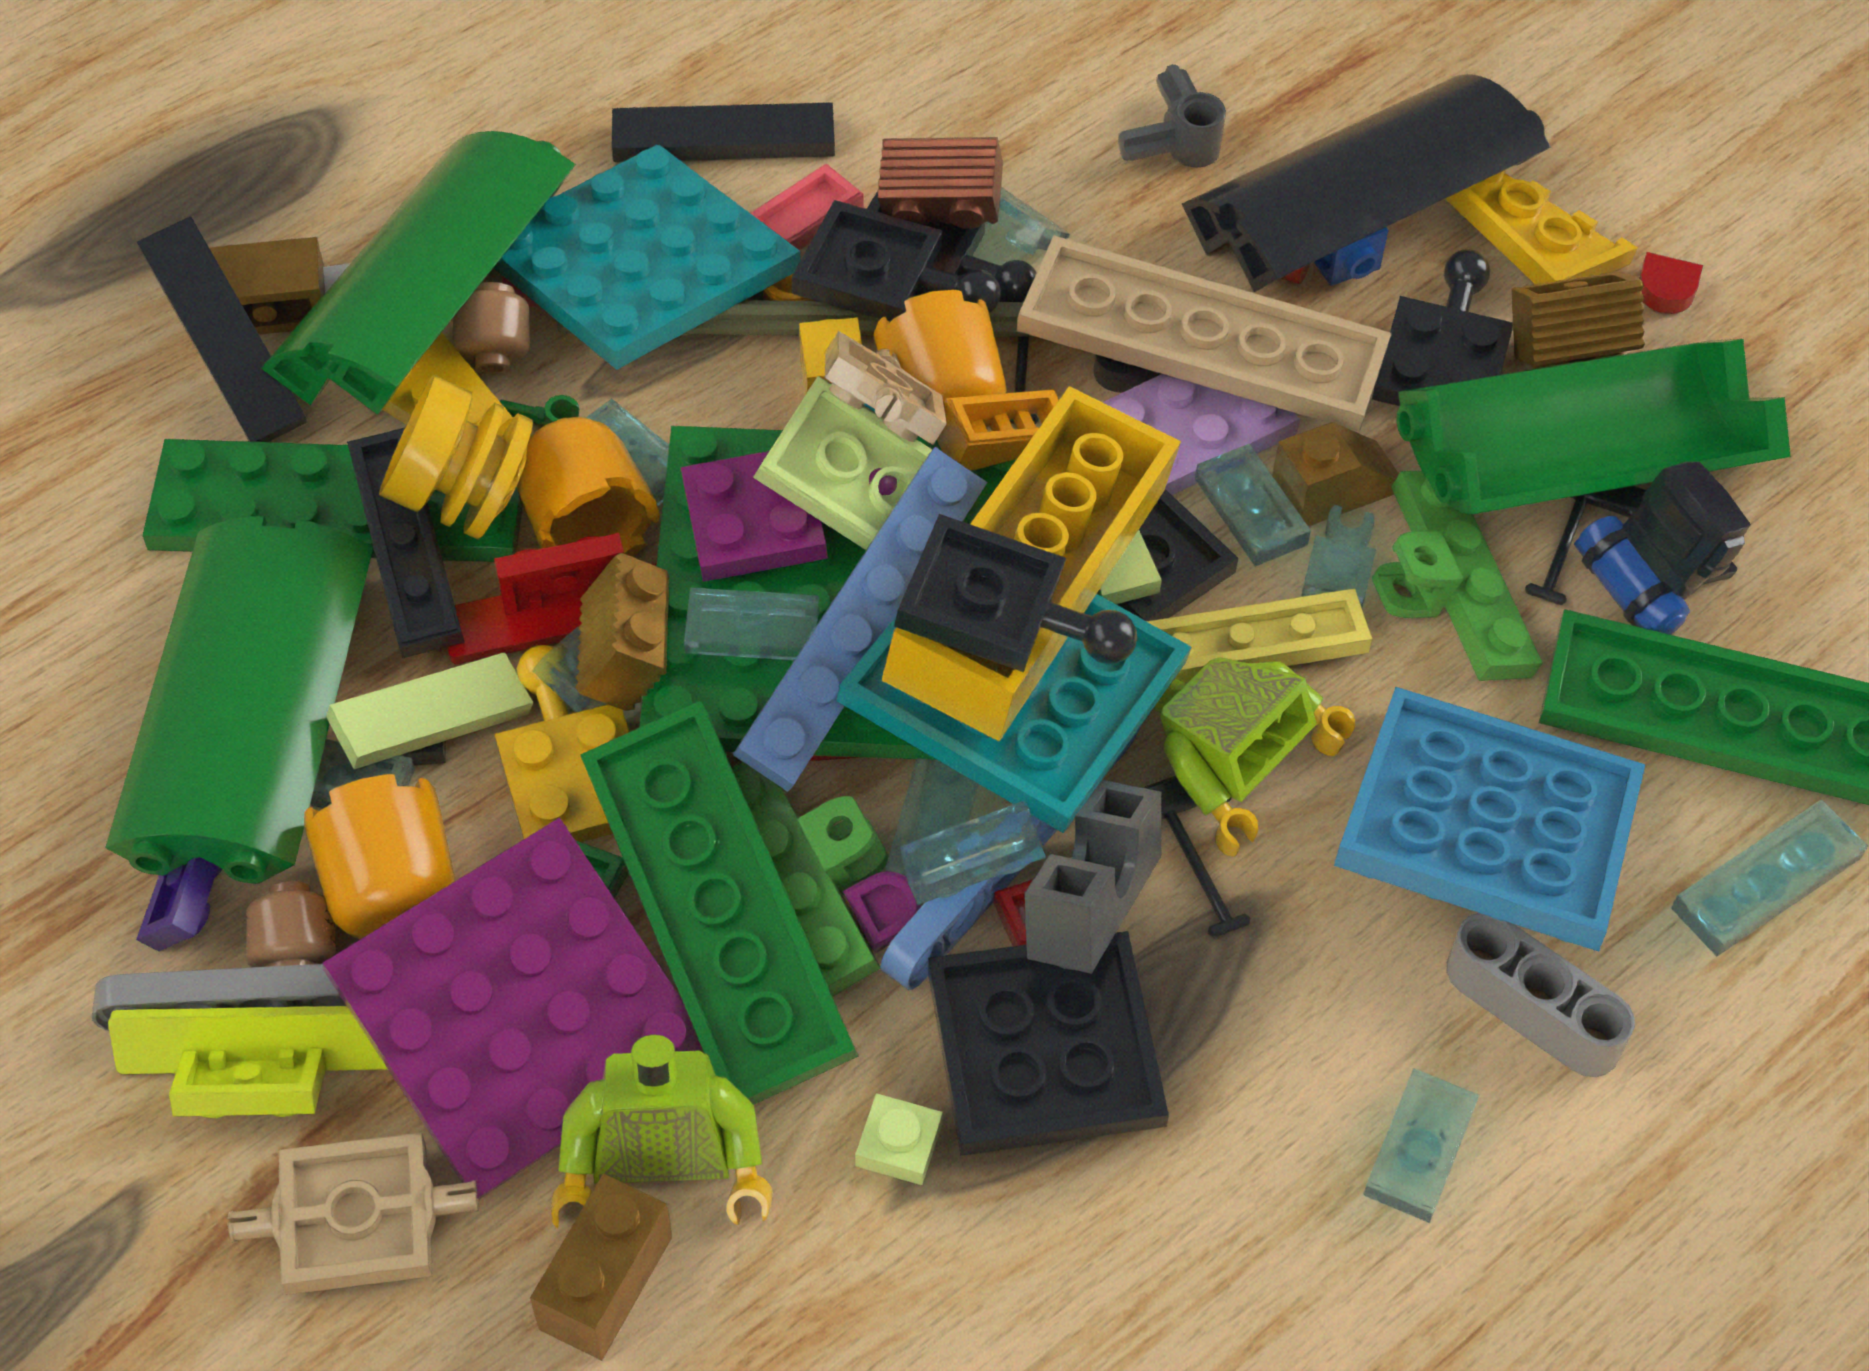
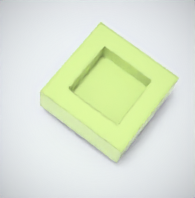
(899, 1139)

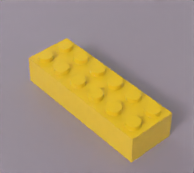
(1070, 492)

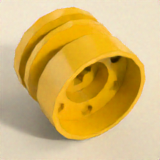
(457, 457)

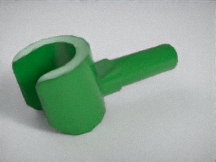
(555, 409)

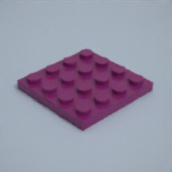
(507, 1002)

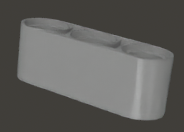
(1550, 1024)

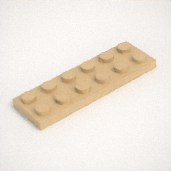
(1204, 332)

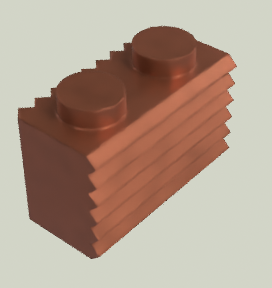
(941, 180)

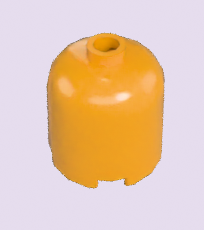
(945, 344)
(584, 486)
(378, 851)

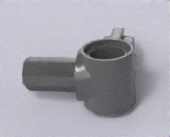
(1190, 126)

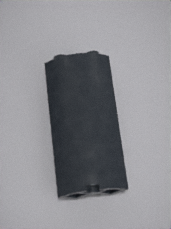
(1366, 177)

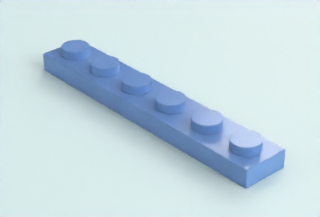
(806, 697)

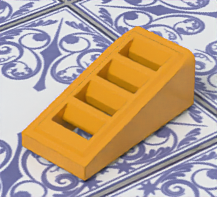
(966, 433)

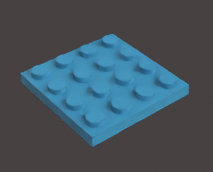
(1493, 818)

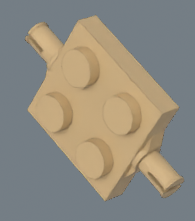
(878, 380)
(353, 1213)

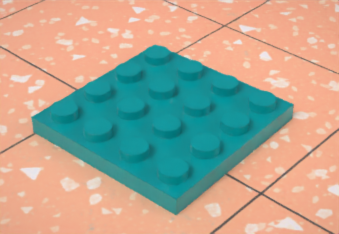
(643, 256)
(1061, 736)

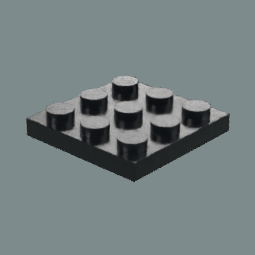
(1044, 1048)

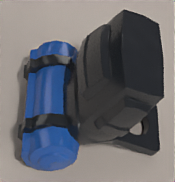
(1668, 548)

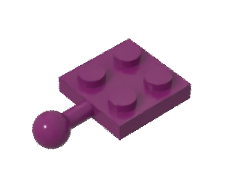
(745, 524)

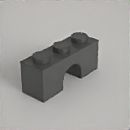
(1084, 898)

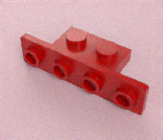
(536, 598)

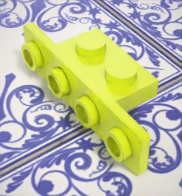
(241, 1056)

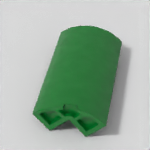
(420, 268)
(1589, 425)
(242, 700)

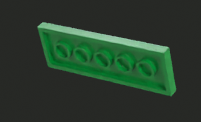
(287, 482)
(1710, 705)
(718, 905)

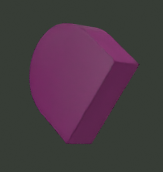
(882, 906)

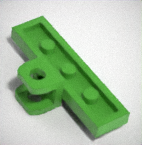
(1452, 567)
(815, 863)

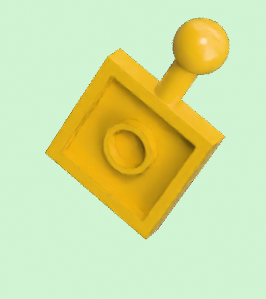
(546, 763)

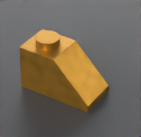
(1332, 469)

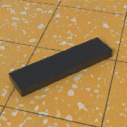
(725, 131)
(220, 331)
(405, 554)

